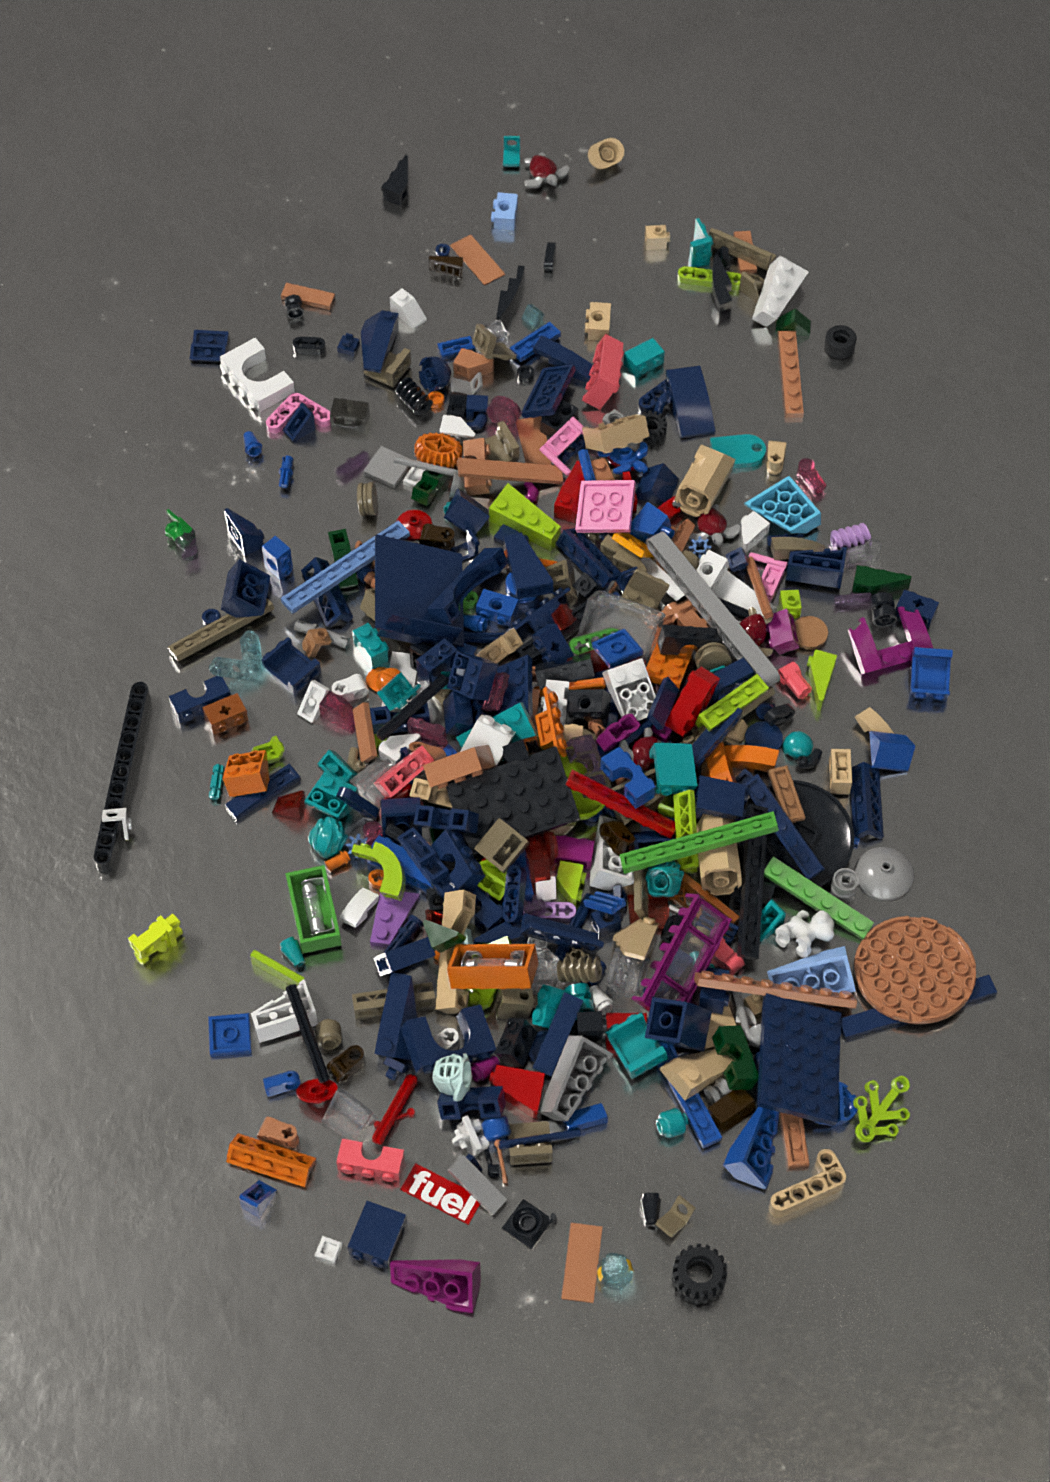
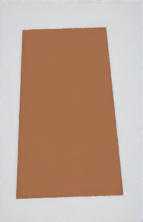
(477, 259)
(532, 440)
(582, 1262)

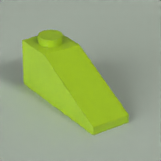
(820, 674)

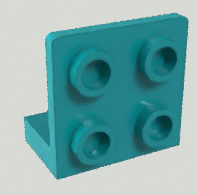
(700, 248)

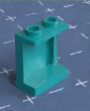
(673, 768)
(632, 1048)

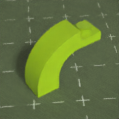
(394, 875)

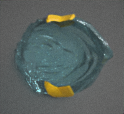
(615, 1271)

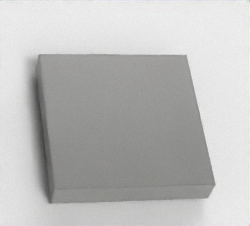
(384, 469)

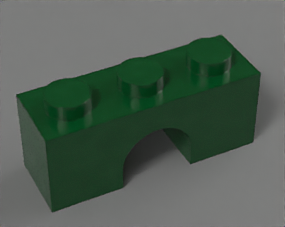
(741, 1072)

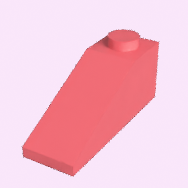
(403, 772)

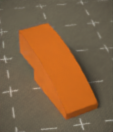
(752, 757)

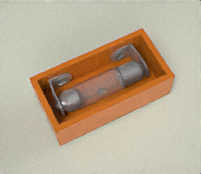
(494, 967)

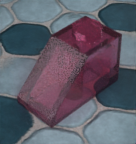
(337, 711)

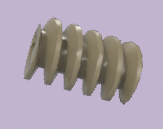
(579, 971)

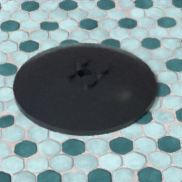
(825, 830)

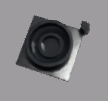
(528, 1224)

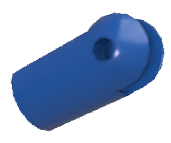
(281, 1083)

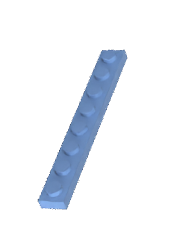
(339, 570)

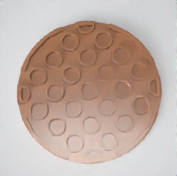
(915, 970)

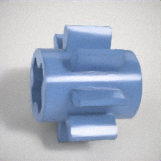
(699, 543)
(353, 841)

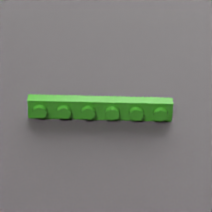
(817, 898)

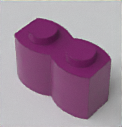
(617, 732)

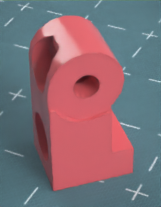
(727, 958)

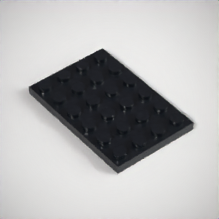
(522, 793)

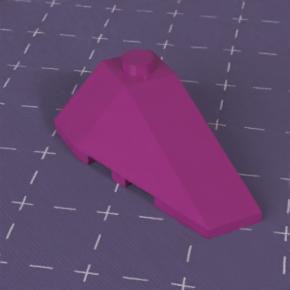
(446, 1281)

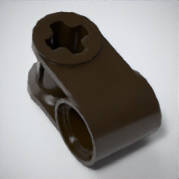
(437, 537)
(616, 836)
(343, 1066)

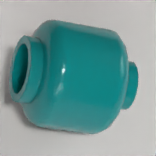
(671, 1123)

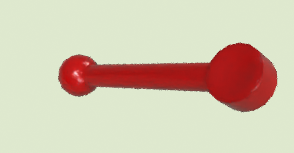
(410, 1113)

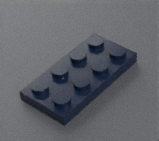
(548, 391)
(519, 684)

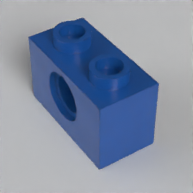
(277, 557)
(506, 606)

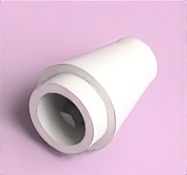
(601, 1000)

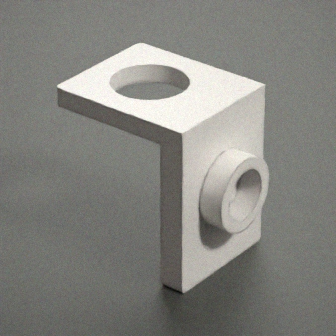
(122, 815)

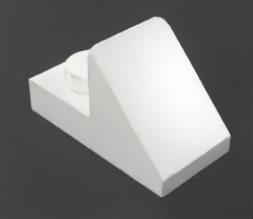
(310, 705)

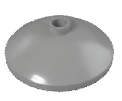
(880, 882)

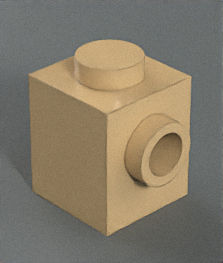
(656, 237)

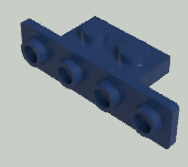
(541, 616)

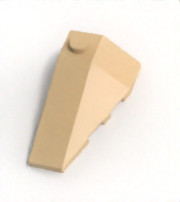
(695, 1071)

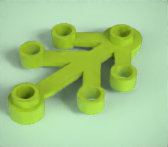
(879, 1110)

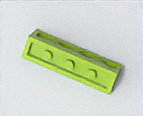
(727, 705)
(686, 825)

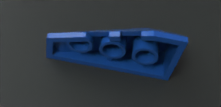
(752, 1150)

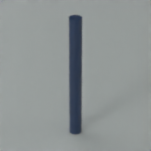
(540, 1138)

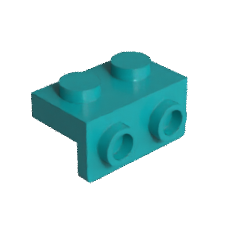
(397, 692)

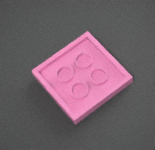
(605, 506)

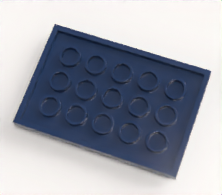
(799, 1059)

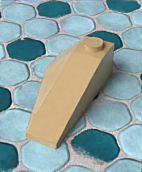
(637, 938)

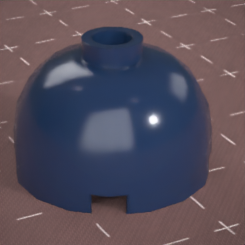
(434, 373)

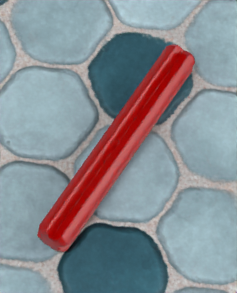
(394, 1109)

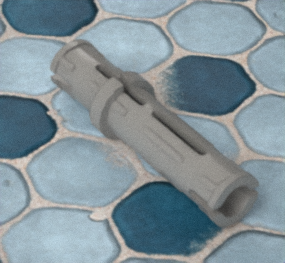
(336, 638)

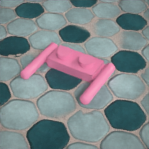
(560, 441)
(772, 574)

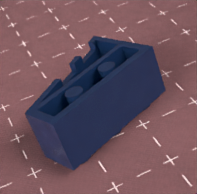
(817, 568)

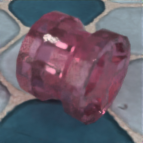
(372, 828)

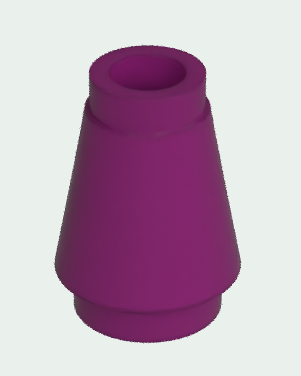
(482, 1069)

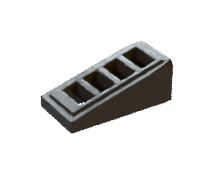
(447, 265)

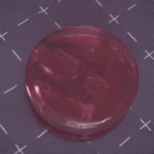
(504, 410)

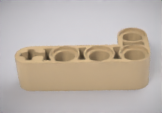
(804, 1188)

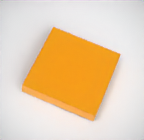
(632, 544)

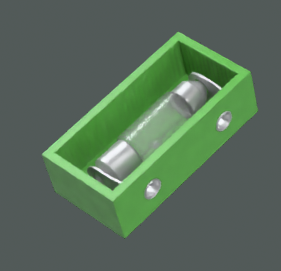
(313, 909)

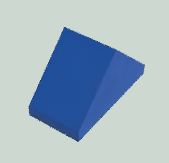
(257, 1198)

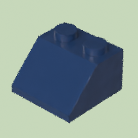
(399, 813)

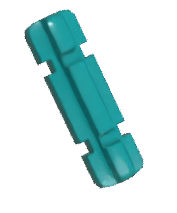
(216, 782)

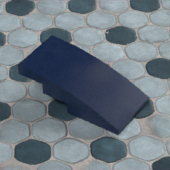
(690, 401)

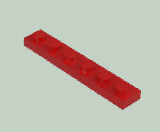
(619, 803)

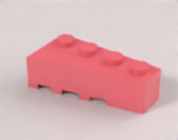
(604, 372)

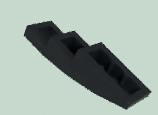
(509, 298)

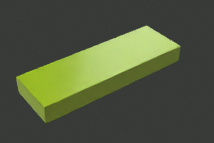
(275, 968)

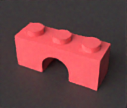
(386, 1166)

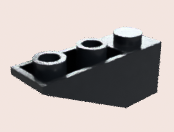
(396, 187)

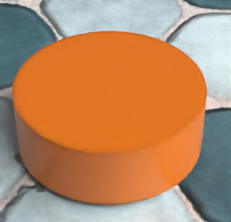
(437, 398)

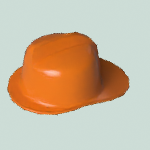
(380, 677)

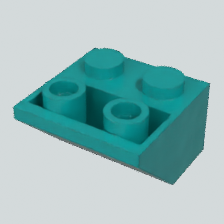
(324, 796)

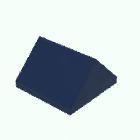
(657, 485)
(466, 512)

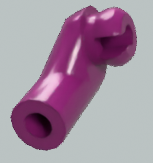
(533, 492)

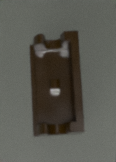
(732, 1109)

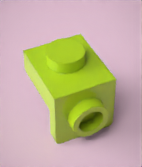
(273, 748)

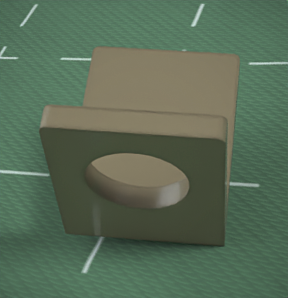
(674, 1219)

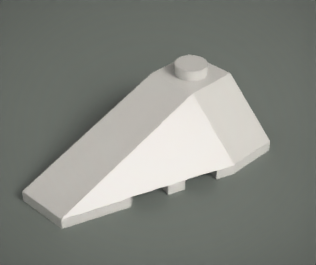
(606, 865)

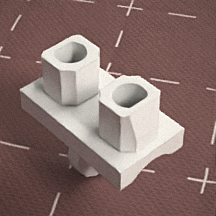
(467, 1137)

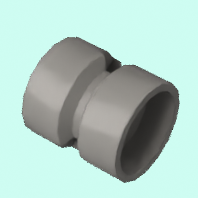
(844, 884)

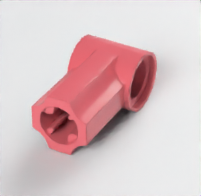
(791, 675)

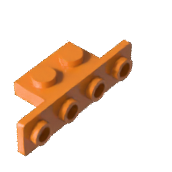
(549, 724)

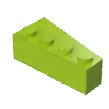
(522, 515)

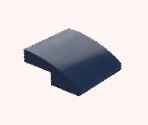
(209, 345)

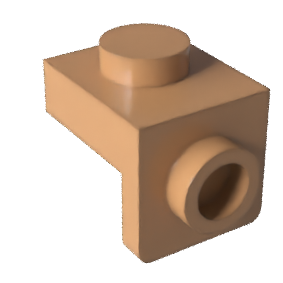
(314, 640)

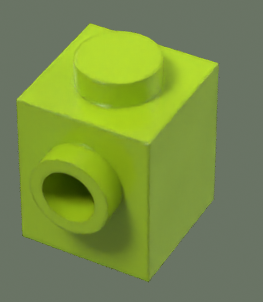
(791, 600)

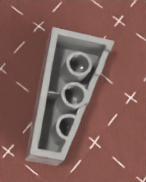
(573, 1077)

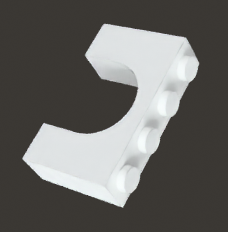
(261, 393)

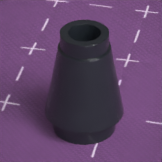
(651, 1207)

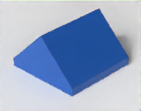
(891, 751)

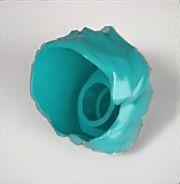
(327, 837)
(664, 879)

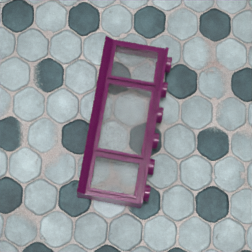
(687, 953)

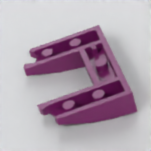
(872, 660)

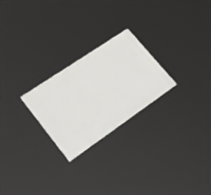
(738, 593)

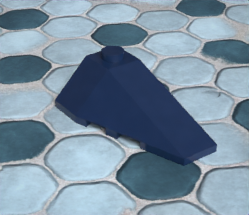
(377, 339)
(397, 1009)

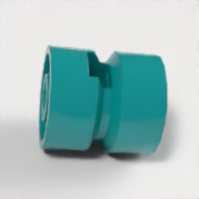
(582, 991)

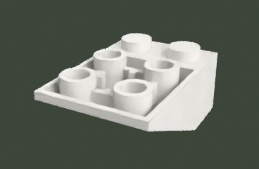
(630, 688)

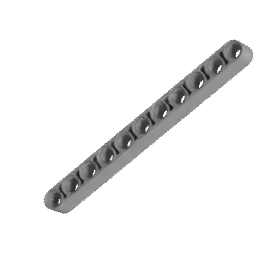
(710, 606)

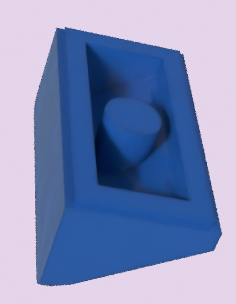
(587, 1117)

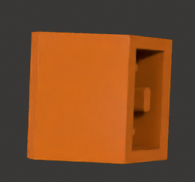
(246, 773)

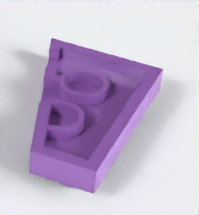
(390, 917)

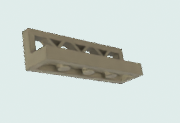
(742, 249)
(375, 1006)

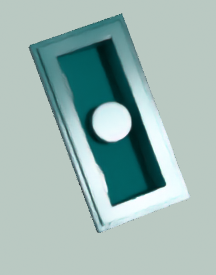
(336, 766)

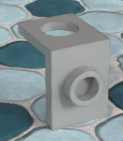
(466, 387)

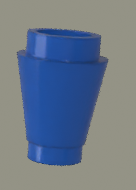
(252, 444)
(475, 622)

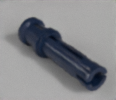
(405, 933)

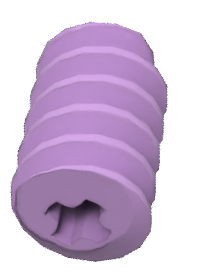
(849, 536)

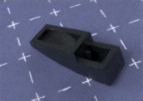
(721, 286)

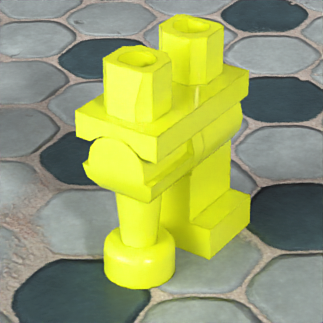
(157, 938)

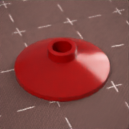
(414, 528)
(316, 1092)

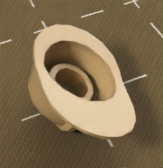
(606, 153)

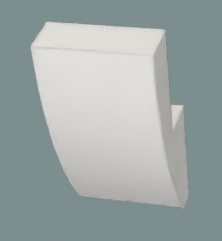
(357, 908)

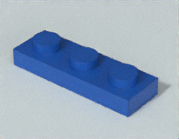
(524, 347)

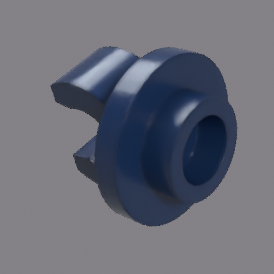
(763, 708)

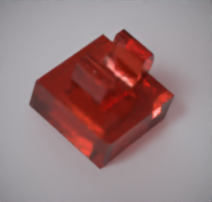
(563, 617)

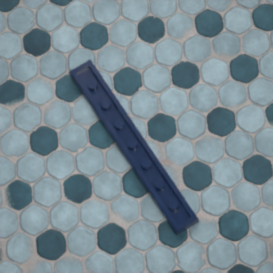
(874, 1020)

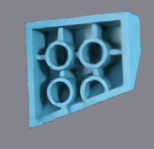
(787, 507)

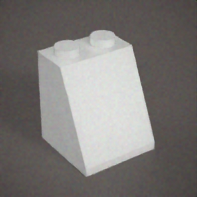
(489, 732)

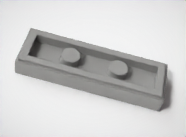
(477, 1184)

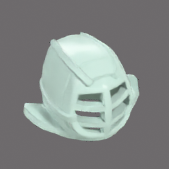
(453, 1075)

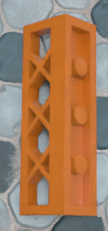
(269, 1160)

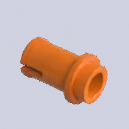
(337, 861)

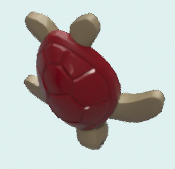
(756, 628)

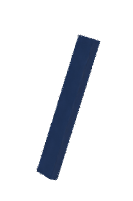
(787, 833)

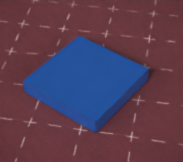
(617, 648)
(229, 1035)

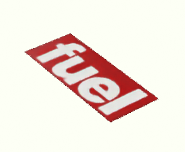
(440, 1193)

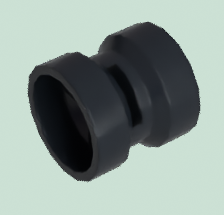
(294, 306)

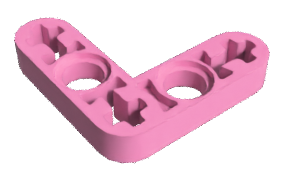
(288, 405)

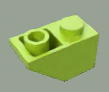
(569, 880)

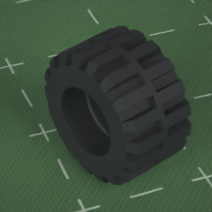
(702, 1257)

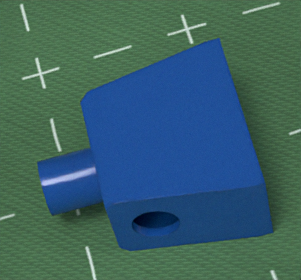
(650, 522)

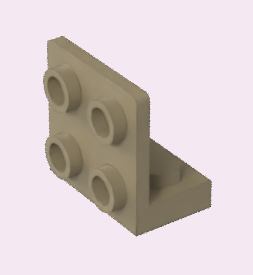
(488, 345)
(393, 368)
(503, 445)
(645, 589)
(530, 1153)

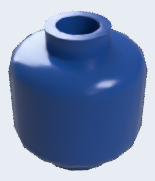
(496, 1128)

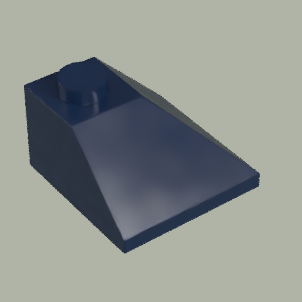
(244, 532)

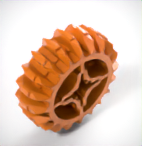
(438, 450)

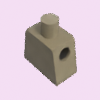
(514, 1003)

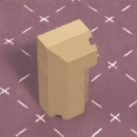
(704, 481)
(720, 866)

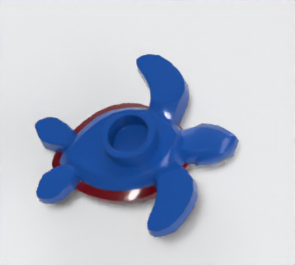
(627, 459)

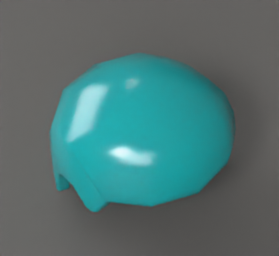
(797, 745)

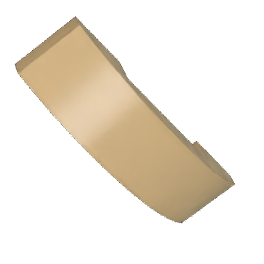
(501, 646)
(430, 795)

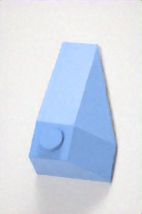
(822, 970)

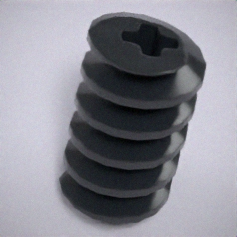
(413, 396)

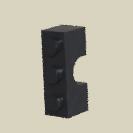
(675, 637)
(576, 669)

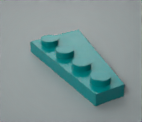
(514, 717)

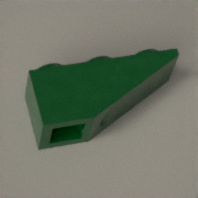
(340, 547)
(876, 581)

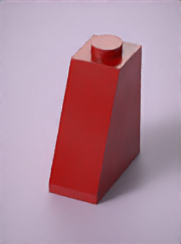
(520, 1087)

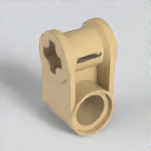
(776, 456)

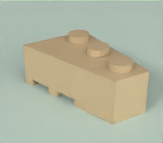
(616, 434)

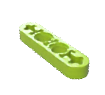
(689, 279)

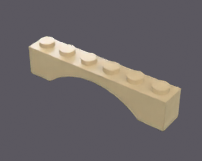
(457, 913)

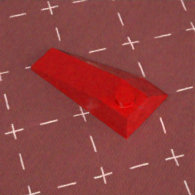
(568, 498)

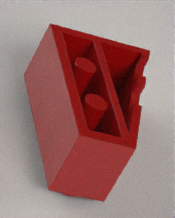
(692, 701)

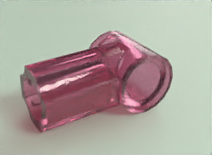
(810, 476)

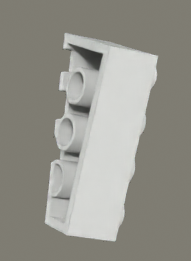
(778, 288)

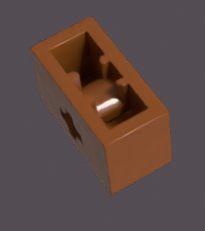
(225, 713)

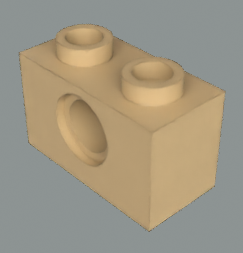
(598, 320)

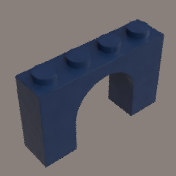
(425, 1051)

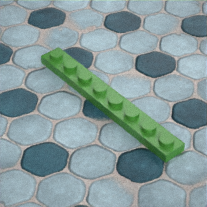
(699, 842)

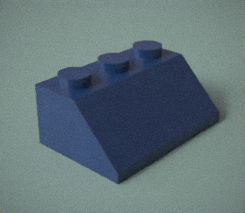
(245, 591)

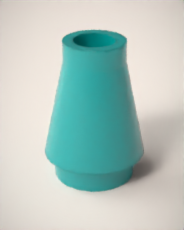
(292, 950)

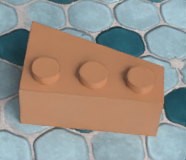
(459, 766)

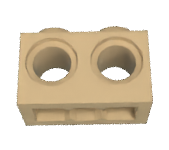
(840, 771)

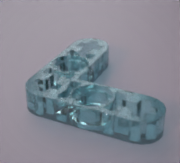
(245, 664)

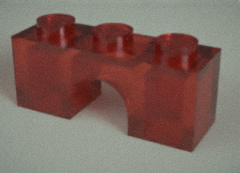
(537, 860)

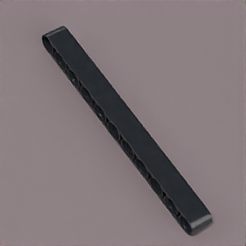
(122, 767)

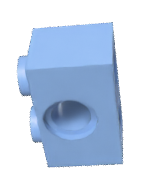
(505, 211)

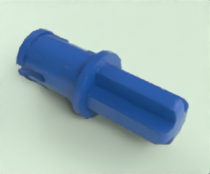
(286, 471)

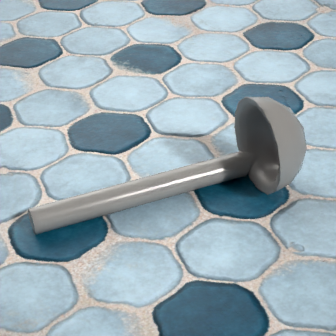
(457, 483)
(754, 1033)

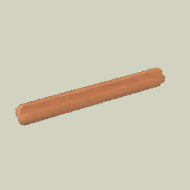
(759, 588)

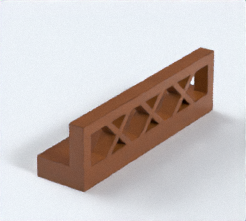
(692, 887)

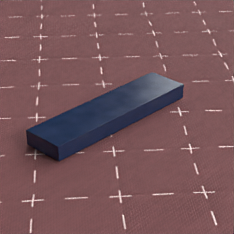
(277, 783)
(557, 1034)

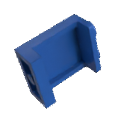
(930, 673)

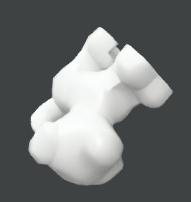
(820, 927)

